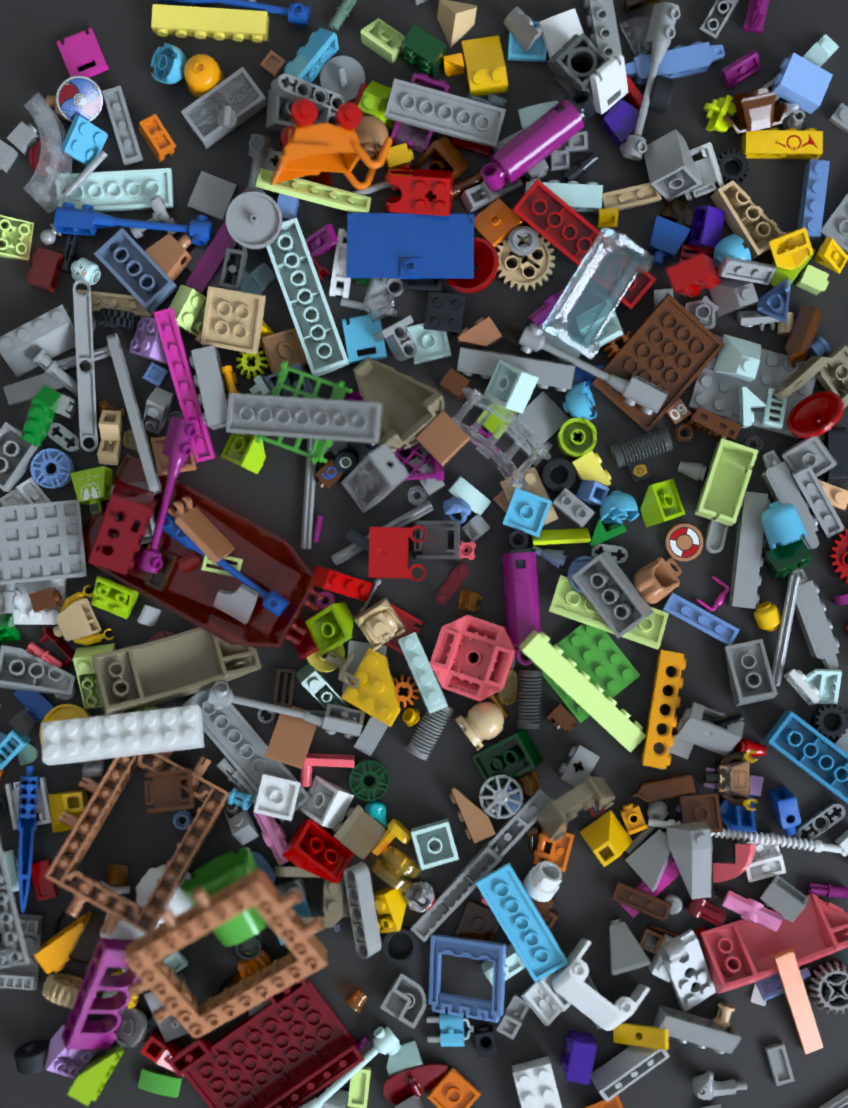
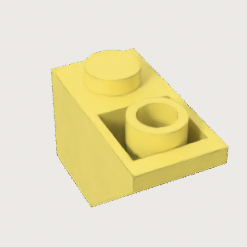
(589, 468)

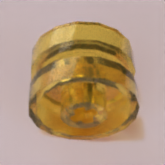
(396, 869)

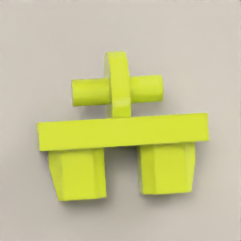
(716, 111)

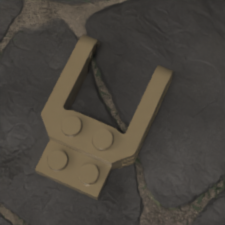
(829, 371)
(333, 900)

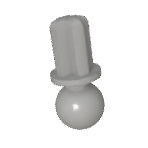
(49, 236)

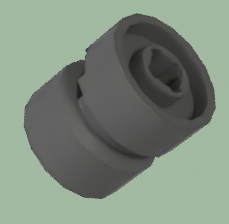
(250, 948)

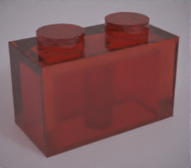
(44, 269)

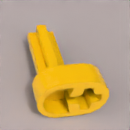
(395, 829)

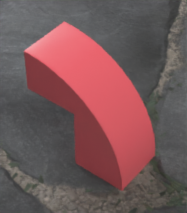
(729, 870)

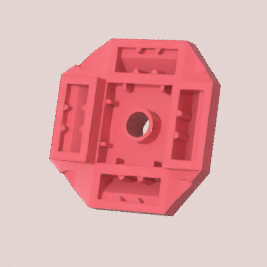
(453, 655)

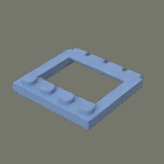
(459, 1004)

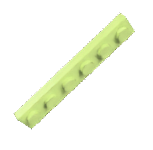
(315, 193)

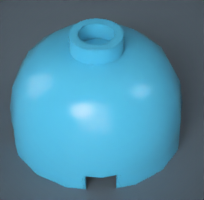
(168, 64)
(731, 247)
(580, 402)
(618, 507)

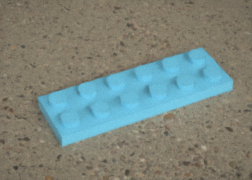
(522, 922)

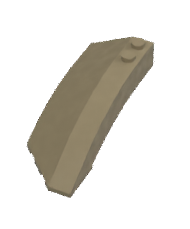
(168, 669)

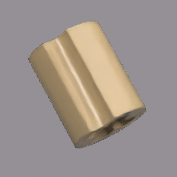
(785, 329)

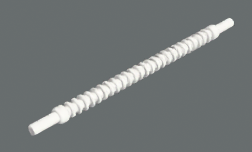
(817, 845)

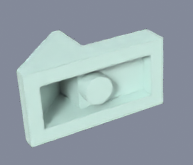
(821, 51)
(747, 401)

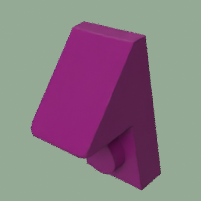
(322, 241)

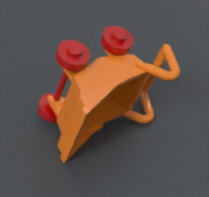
(325, 146)

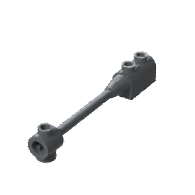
(236, 256)

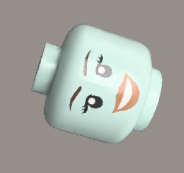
(85, 270)

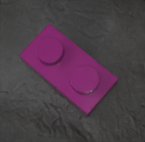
(741, 69)

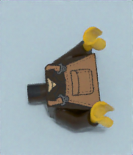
(733, 778)

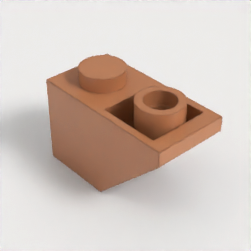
(481, 335)

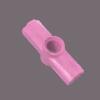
(273, 836)
(752, 911)

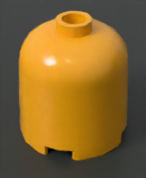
(202, 74)

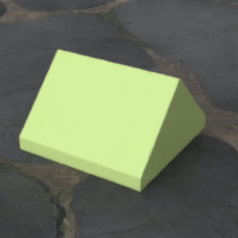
(382, 39)

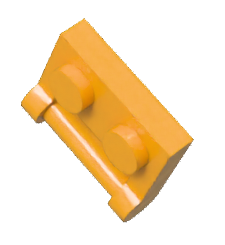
(230, 379)

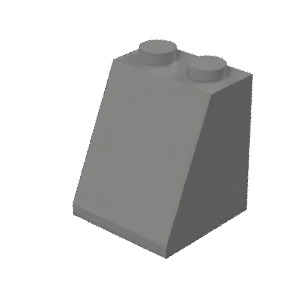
(671, 166)

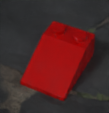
(317, 852)

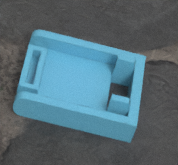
(360, 336)

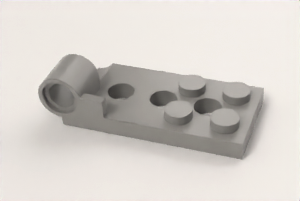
(688, 948)

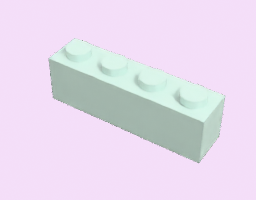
(578, 196)
(422, 673)

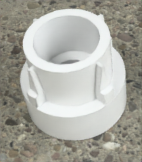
(543, 881)

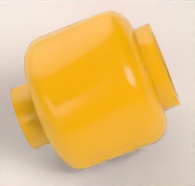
(767, 616)

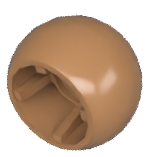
(371, 134)

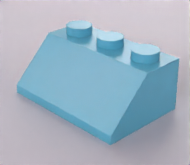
(313, 56)

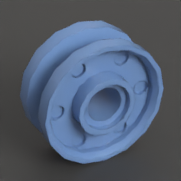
(40, 468)

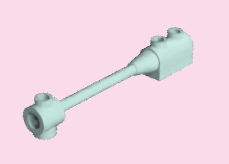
(384, 1043)

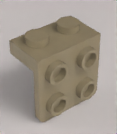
(359, 832)

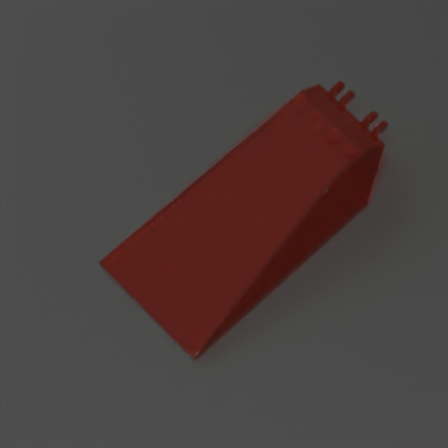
(266, 561)

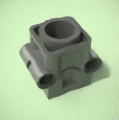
(576, 52)

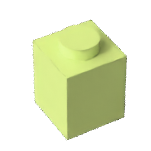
(813, 280)

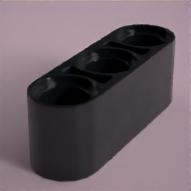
(837, 445)

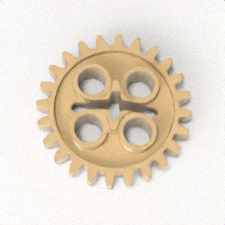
(516, 275)

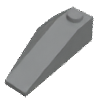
(30, 673)
(693, 856)

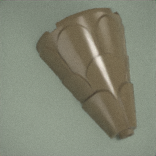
(405, 402)

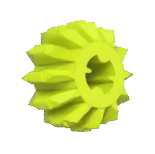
(244, 364)

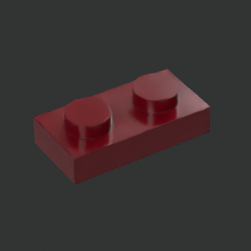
(307, 645)

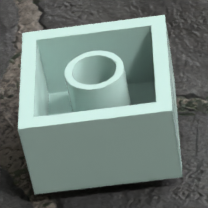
(434, 844)

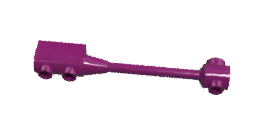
(177, 448)

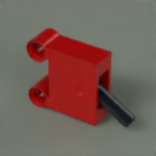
(388, 551)

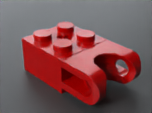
(415, 191)

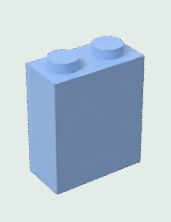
(801, 83)

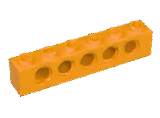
(678, 662)

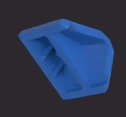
(738, 817)

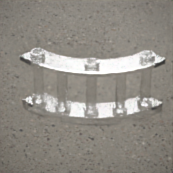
(54, 165)
(488, 447)

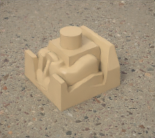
(380, 623)

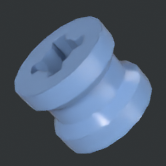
(819, 347)

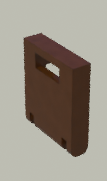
(166, 791)

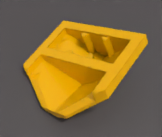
(791, 249)

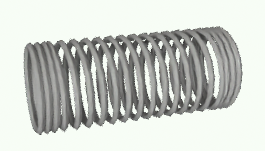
(416, 750)

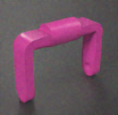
(719, 600)

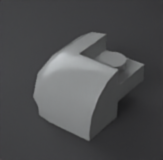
(405, 1001)

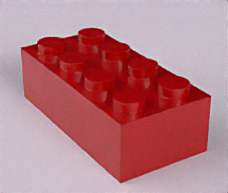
(694, 275)

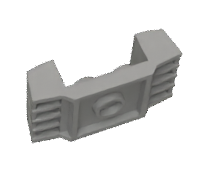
(25, 975)

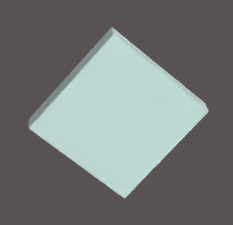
(430, 344)

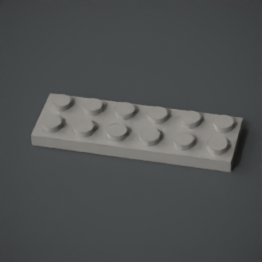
(444, 113)

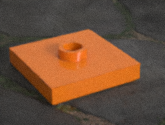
(496, 222)
(453, 1091)

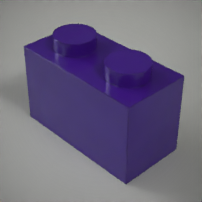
(706, 227)

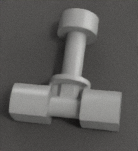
(159, 215)

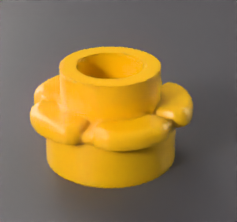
(411, 716)

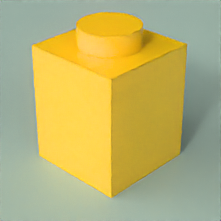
(399, 156)

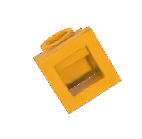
(635, 826)

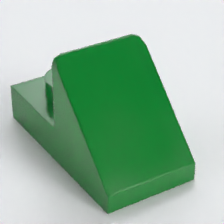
(600, 535)
(8, 631)

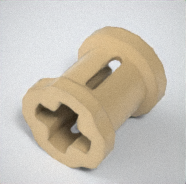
(723, 1014)

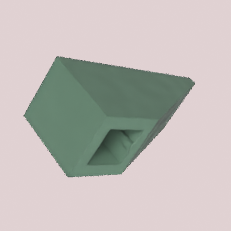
(319, 687)

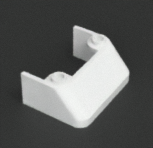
(571, 986)

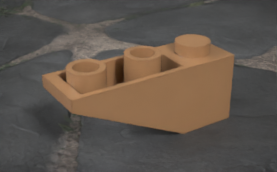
(475, 817)

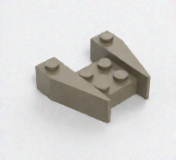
(558, 812)

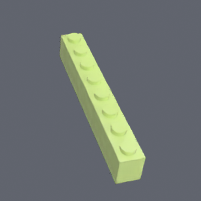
(582, 691)

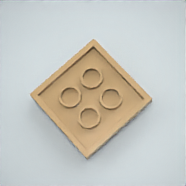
(233, 320)

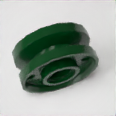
(372, 791)

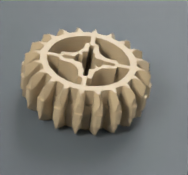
(62, 989)

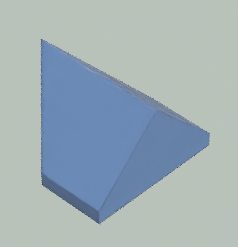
(776, 301)

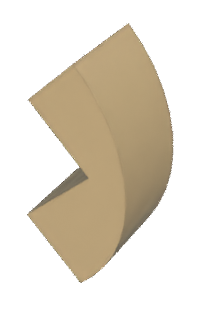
(111, 437)

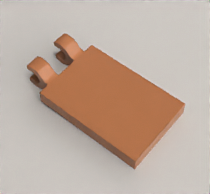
(201, 530)

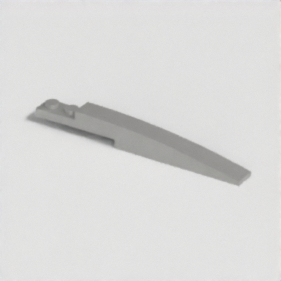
(481, 864)

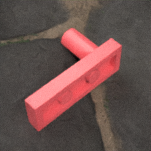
(321, 759)

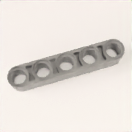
(362, 910)

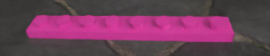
(184, 382)

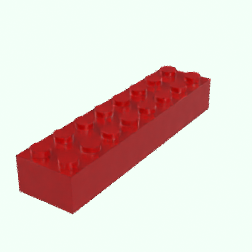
(569, 232)

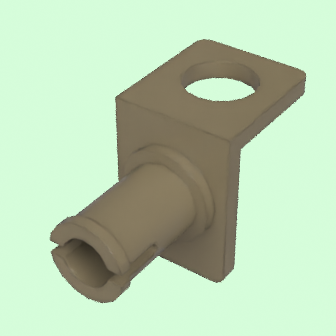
(343, 664)

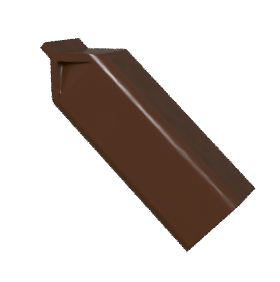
(802, 334)
(665, 788)

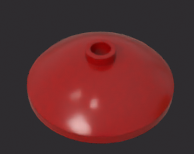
(486, 261)
(815, 414)

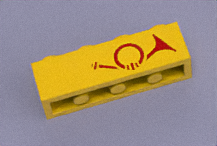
(783, 144)

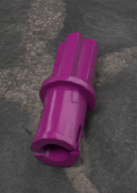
(828, 890)

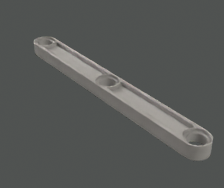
(85, 352)
(134, 413)

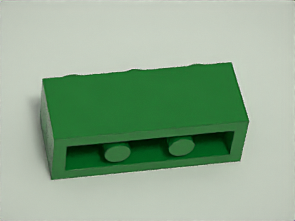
(40, 416)

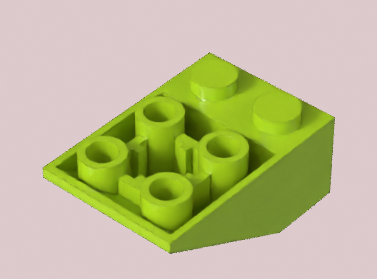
(95, 1075)

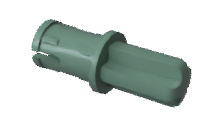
(341, 14)

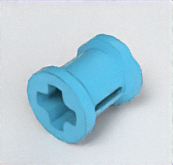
(244, 803)

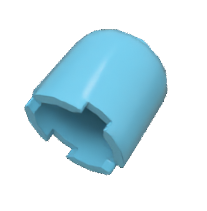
(782, 524)

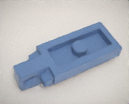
(772, 986)

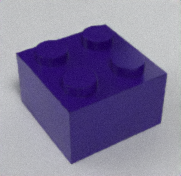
(578, 1057)

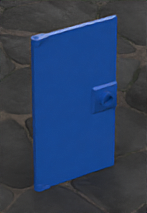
(410, 246)

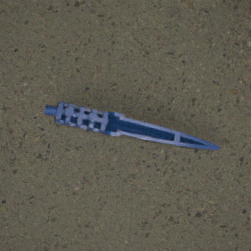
(26, 824)

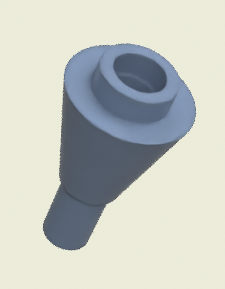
(555, 557)

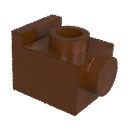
(561, 717)

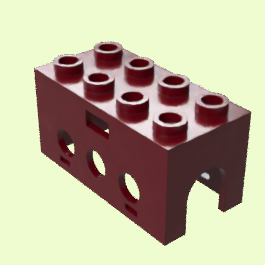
(120, 552)

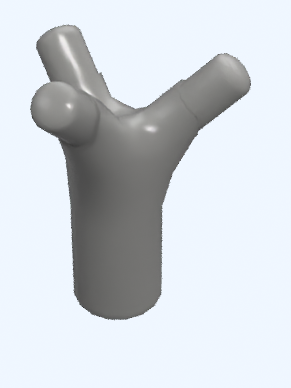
(119, 889)

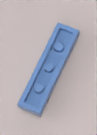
(700, 619)

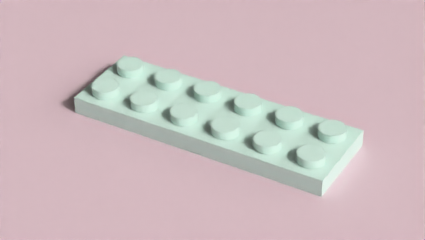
(122, 190)

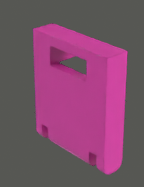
(80, 50)

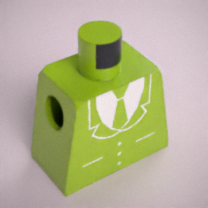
(93, 487)

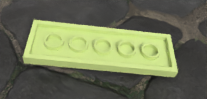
(577, 607)

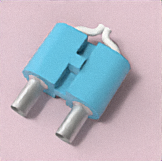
(452, 1030)

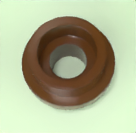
(687, 428)

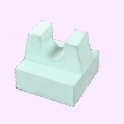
(261, 386)

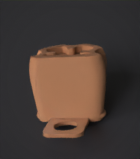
(657, 580)

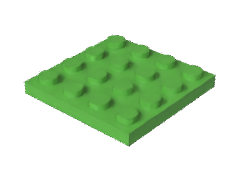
(599, 659)

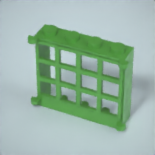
(338, 394)

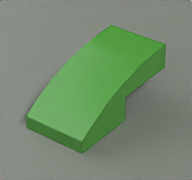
(160, 1083)

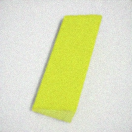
(562, 536)

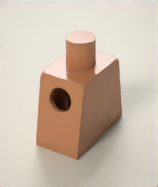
(171, 254)

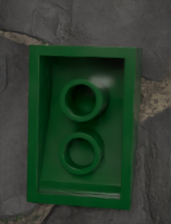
(508, 757)

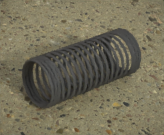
(619, 457)
(535, 676)

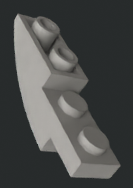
(717, 17)

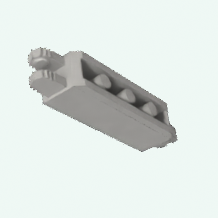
(786, 490)
(814, 623)

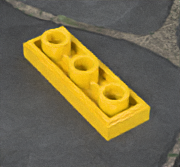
(651, 1036)

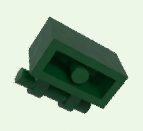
(787, 558)

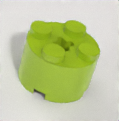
(587, 440)

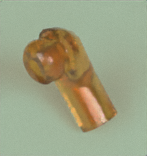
(104, 405)

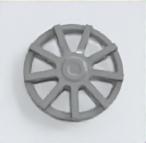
(501, 796)

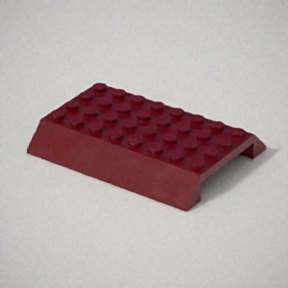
(274, 1055)

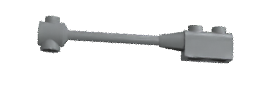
(659, 35)
(634, 390)
(333, 719)

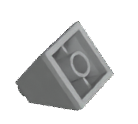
(624, 949)

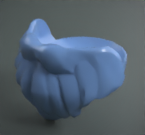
(457, 505)

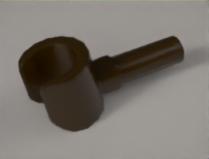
(532, 831)

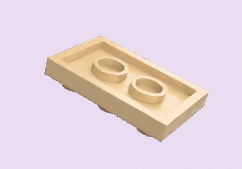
(535, 487)

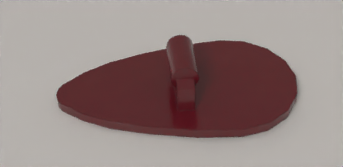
(413, 1082)

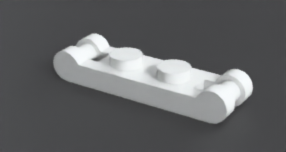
(339, 267)

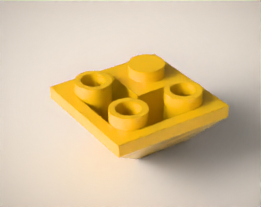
(72, 801)
(606, 838)
(390, 909)

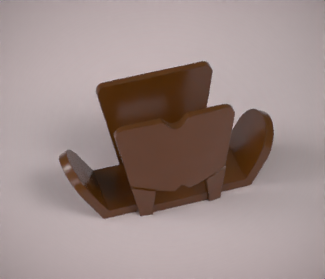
(757, 110)

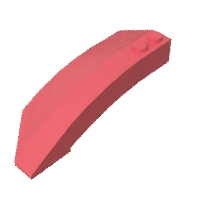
(745, 950)

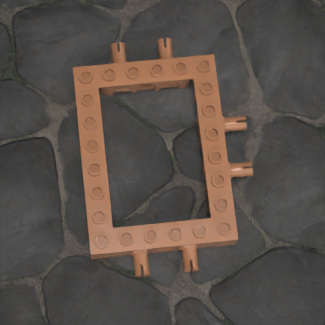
(86, 828)
(255, 890)

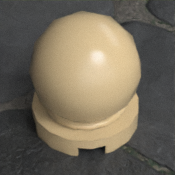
(482, 722)

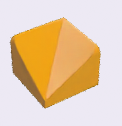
(453, 64)

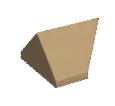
(455, 19)

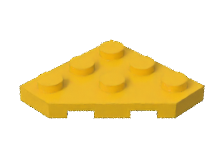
(376, 689)

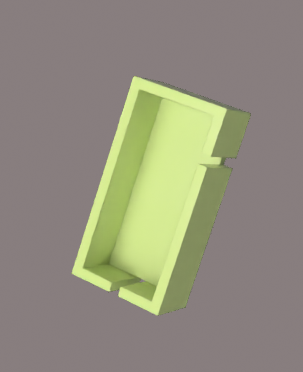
(726, 482)

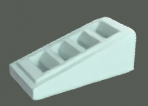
(766, 413)

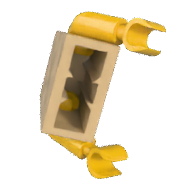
(78, 620)

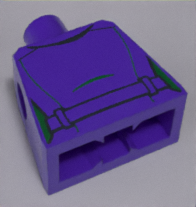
(620, 121)

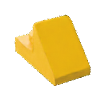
(831, 255)

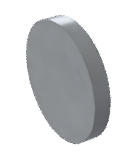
(253, 220)

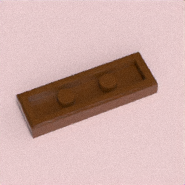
(641, 901)

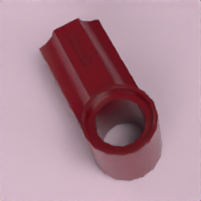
(704, 909)

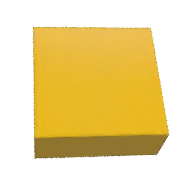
(608, 217)

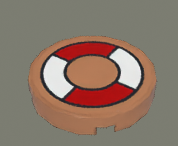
(684, 542)

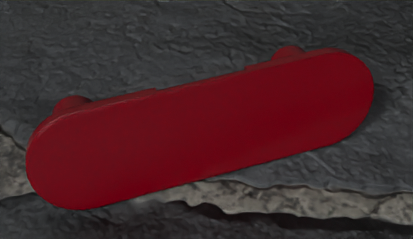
(451, 584)
(67, 651)

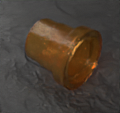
(357, 1000)

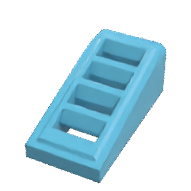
(18, 741)

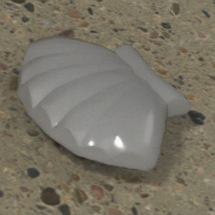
(703, 311)

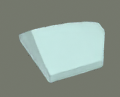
(827, 683)
(405, 1058)

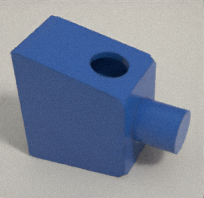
(666, 239)
(785, 809)

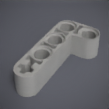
(309, 90)

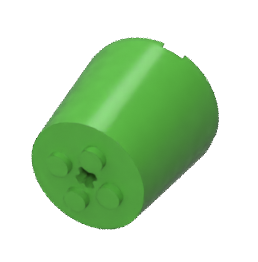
(216, 876)

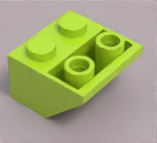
(114, 597)

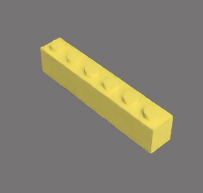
(210, 22)

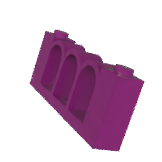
(101, 1033)

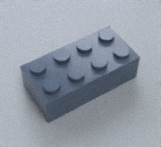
(136, 270)

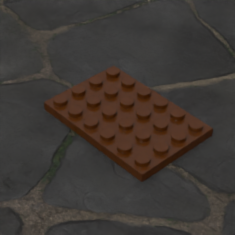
(664, 350)

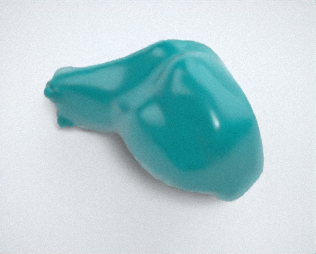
(378, 811)

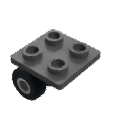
(346, 456)

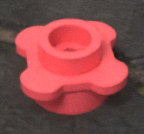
(470, 546)

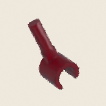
(322, 271)

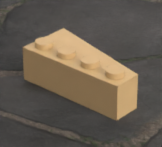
(746, 219)

